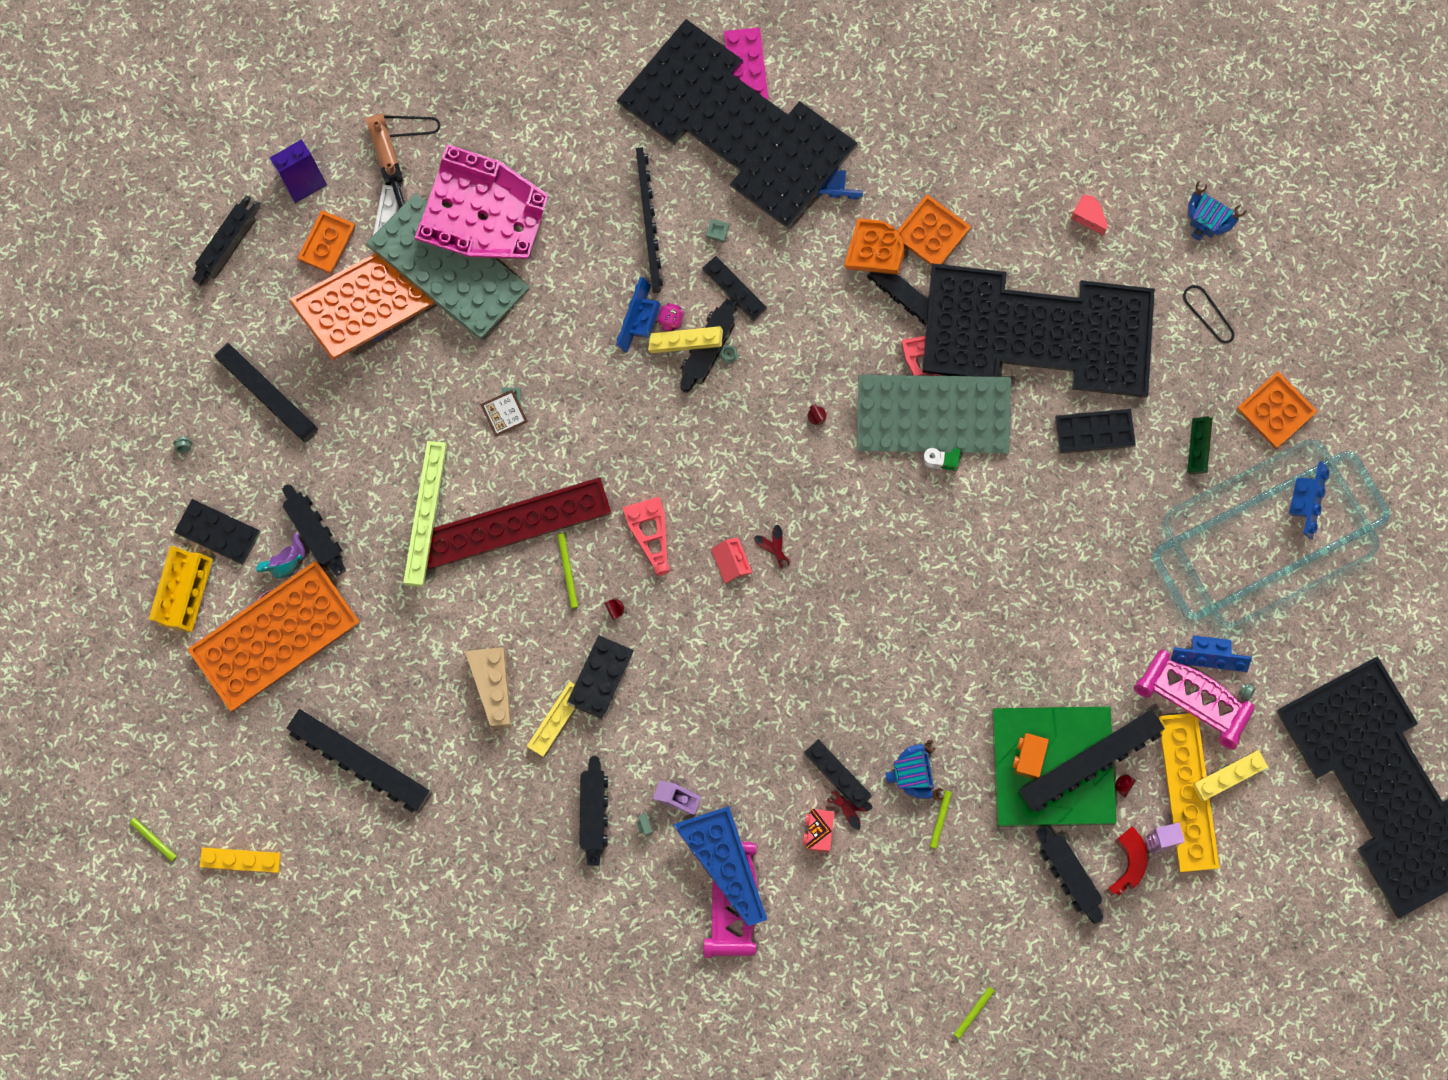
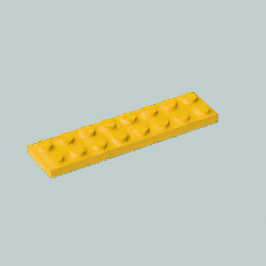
(1183, 767)

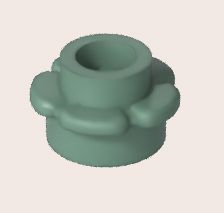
(729, 349)
(182, 444)
(1246, 691)

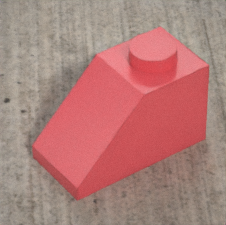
(1090, 214)

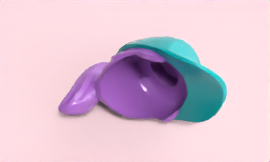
(286, 561)

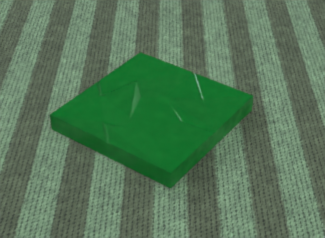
(1069, 733)

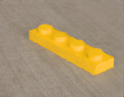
(240, 860)

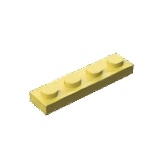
(685, 339)
(552, 723)
(1230, 775)

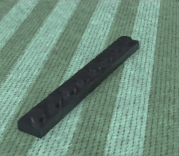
(648, 212)

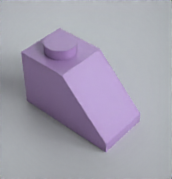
(677, 797)

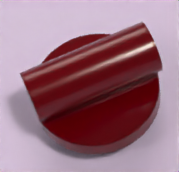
(816, 415)
(615, 608)
(1124, 785)

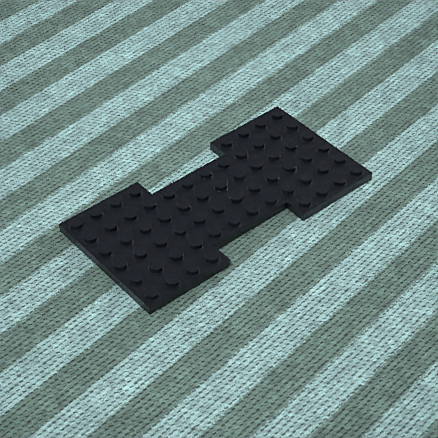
(778, 154)
(981, 324)
(1357, 733)

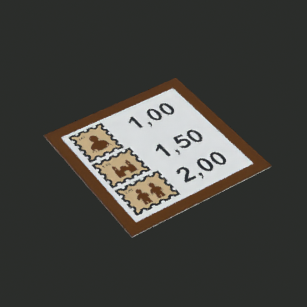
(504, 413)

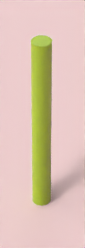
(567, 571)

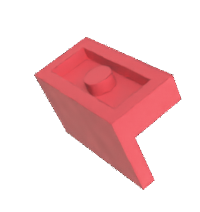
(731, 559)

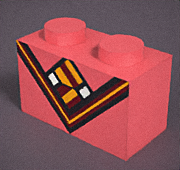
(819, 830)

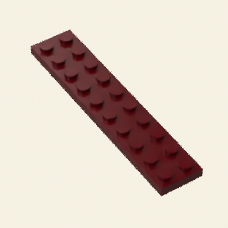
(518, 522)

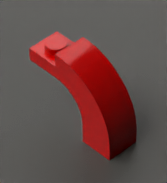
(1137, 860)

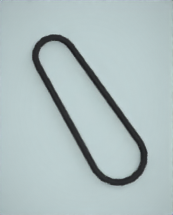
(414, 117)
(1218, 311)

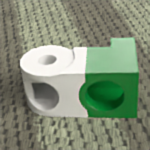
(942, 460)

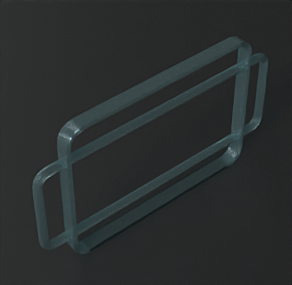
(1214, 607)

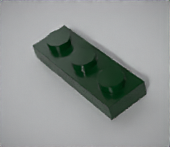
(1199, 445)

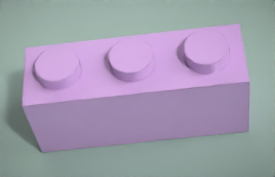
(1164, 838)

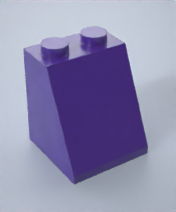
(298, 171)

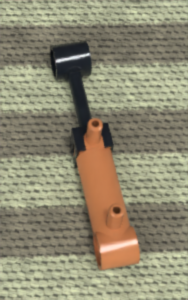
(386, 154)

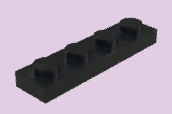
(734, 288)
(838, 774)

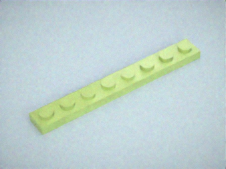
(425, 514)

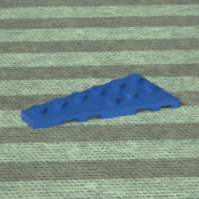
(720, 851)

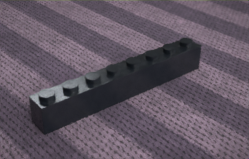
(359, 761)
(1091, 761)

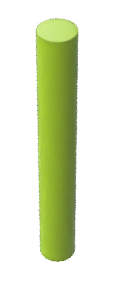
(940, 819)
(153, 839)
(974, 1012)

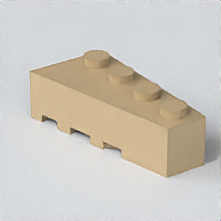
(491, 680)

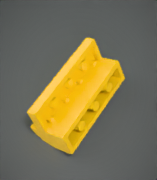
(180, 589)

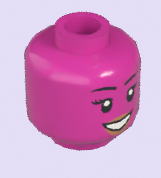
(670, 317)

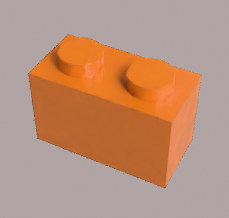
(1030, 756)

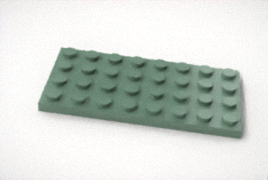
(467, 288)
(933, 412)

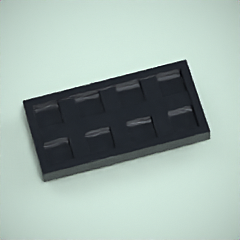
(1095, 431)
(217, 532)
(600, 677)

